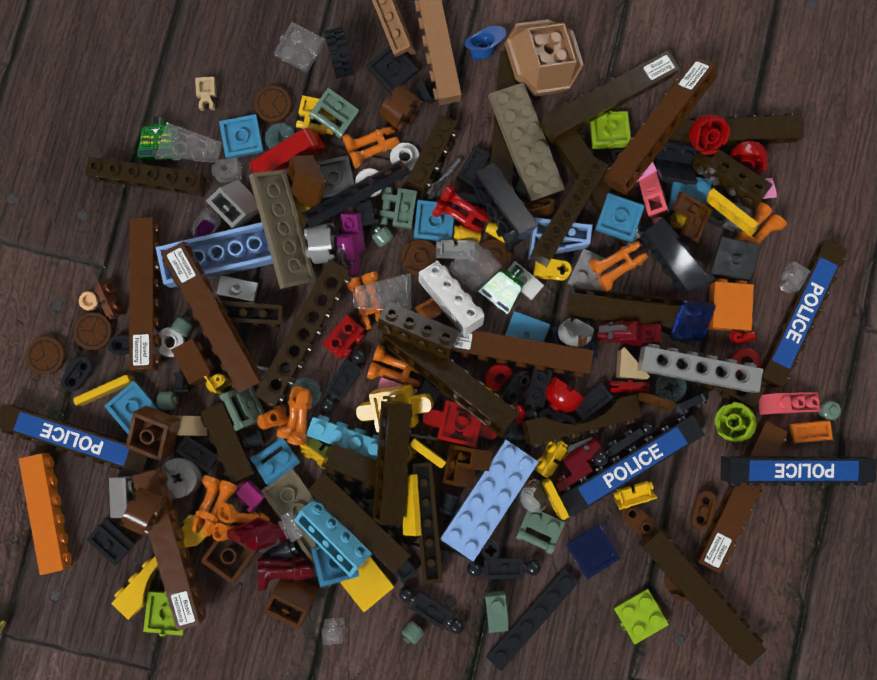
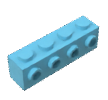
(339, 434)
(333, 537)

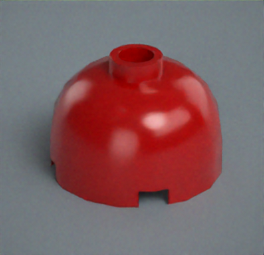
(709, 133)
(751, 155)
(562, 396)

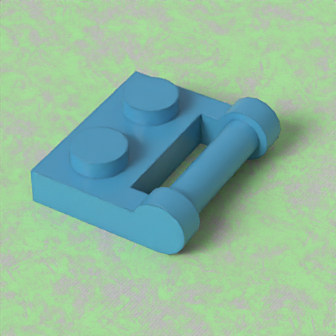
(278, 464)

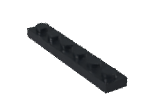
(355, 193)
(532, 619)

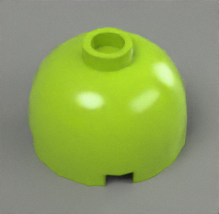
(735, 422)

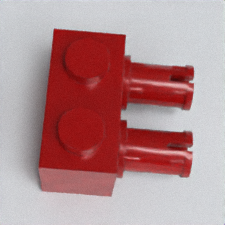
(344, 337)

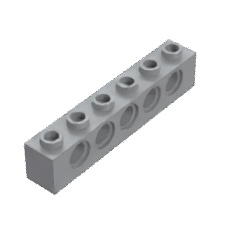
(749, 382)

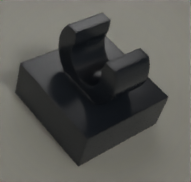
(424, 92)

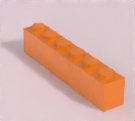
(45, 513)

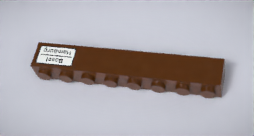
(660, 125)
(144, 296)
(212, 316)
(525, 353)
(737, 503)
(172, 554)

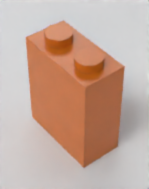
(732, 304)

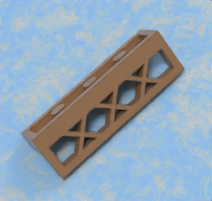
(394, 27)

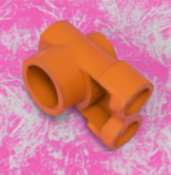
(274, 417)

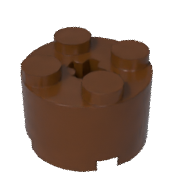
(400, 108)
(142, 511)

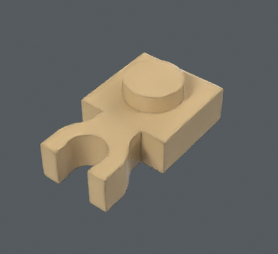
(206, 91)

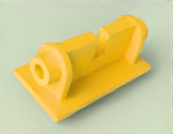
(217, 383)
(311, 450)
(545, 463)
(626, 497)

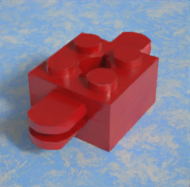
(457, 425)

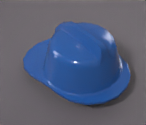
(483, 43)

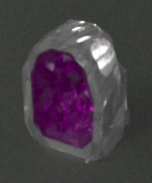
(205, 223)

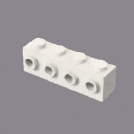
(451, 298)

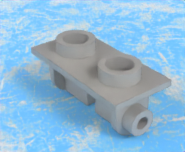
(449, 249)

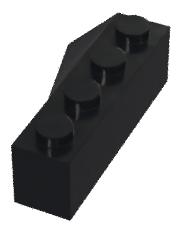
(503, 206)
(673, 255)

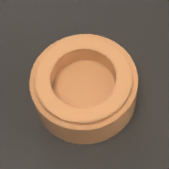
(89, 301)

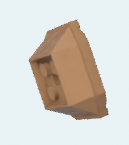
(544, 56)

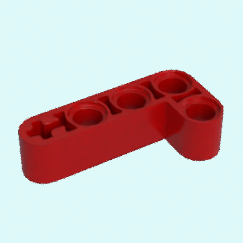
(299, 144)

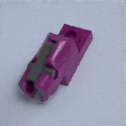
(351, 241)

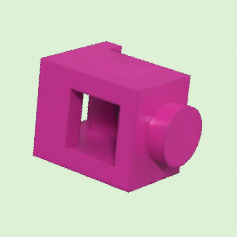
(249, 495)

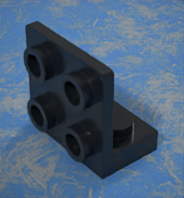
(675, 163)

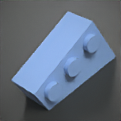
(576, 239)

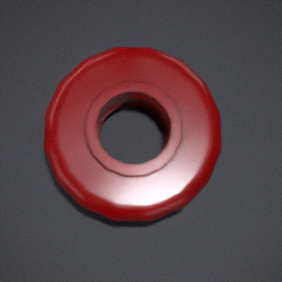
(749, 353)
(489, 377)

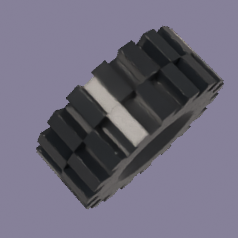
(339, 52)

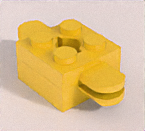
(371, 410)

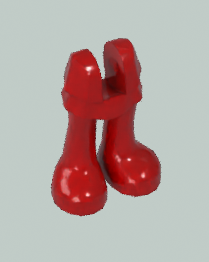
(468, 220)

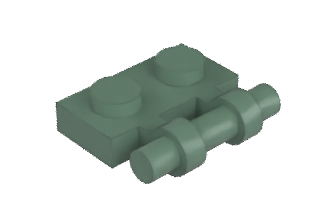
(404, 207)

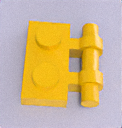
(306, 106)

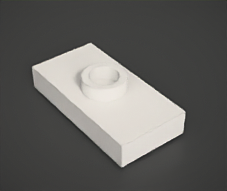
(532, 285)
(237, 288)

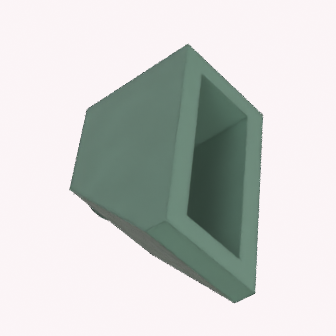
(496, 611)

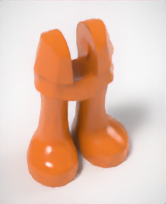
(378, 135)
(774, 222)
(599, 266)
(363, 313)
(377, 370)
(296, 429)
(213, 487)
(228, 514)

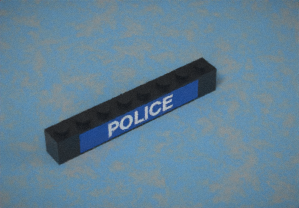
(631, 464)
(798, 469)

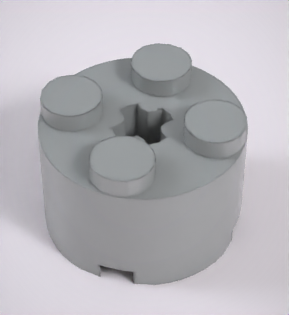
(321, 243)
(190, 476)

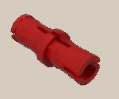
(629, 387)

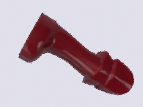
(295, 569)

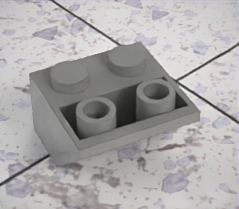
(234, 204)
(121, 493)

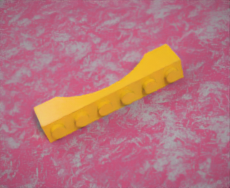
(134, 596)

